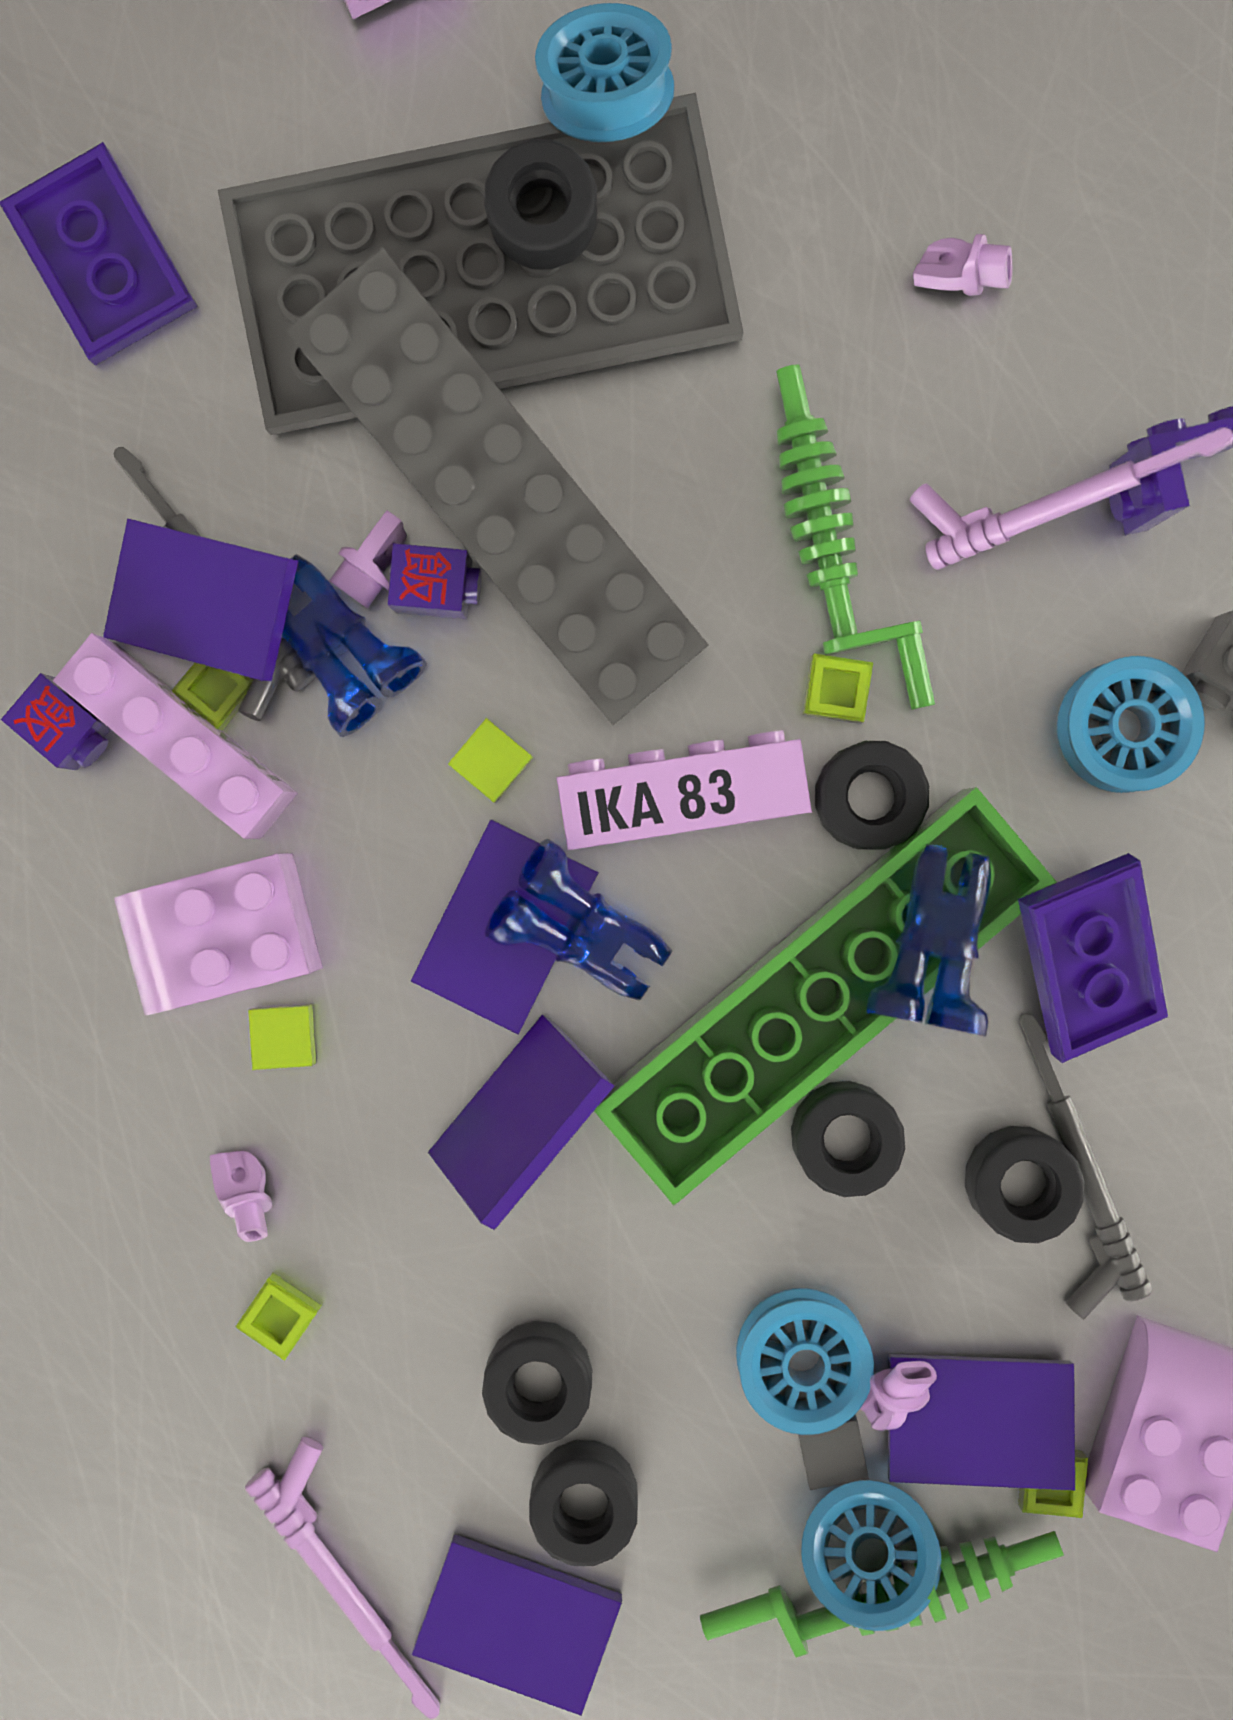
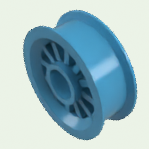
(605, 72)
(1149, 674)
(785, 1411)
(815, 1551)

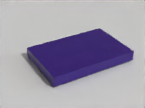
(98, 254)
(200, 599)
(1094, 957)
(467, 965)
(519, 1121)
(989, 1425)
(517, 1624)

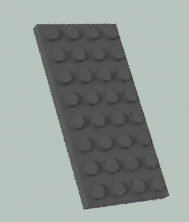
(638, 292)

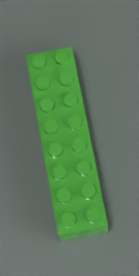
(801, 1006)

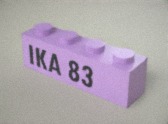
(175, 737)
(685, 792)

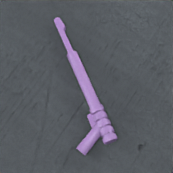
(984, 530)
(294, 1519)

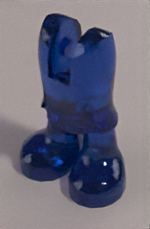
(326, 632)
(940, 928)
(591, 933)

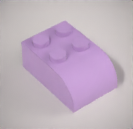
(218, 933)
(1168, 1437)

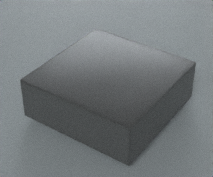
(834, 1456)

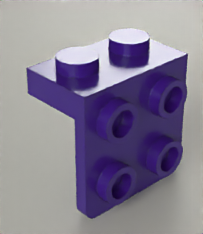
(1164, 491)

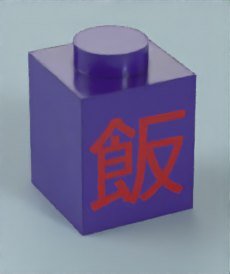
(433, 581)
(57, 725)

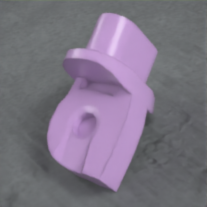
(964, 266)
(362, 570)
(240, 1190)
(898, 1392)

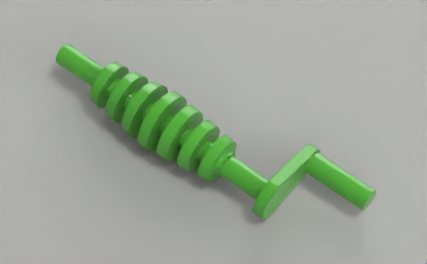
(816, 503)
(974, 1571)

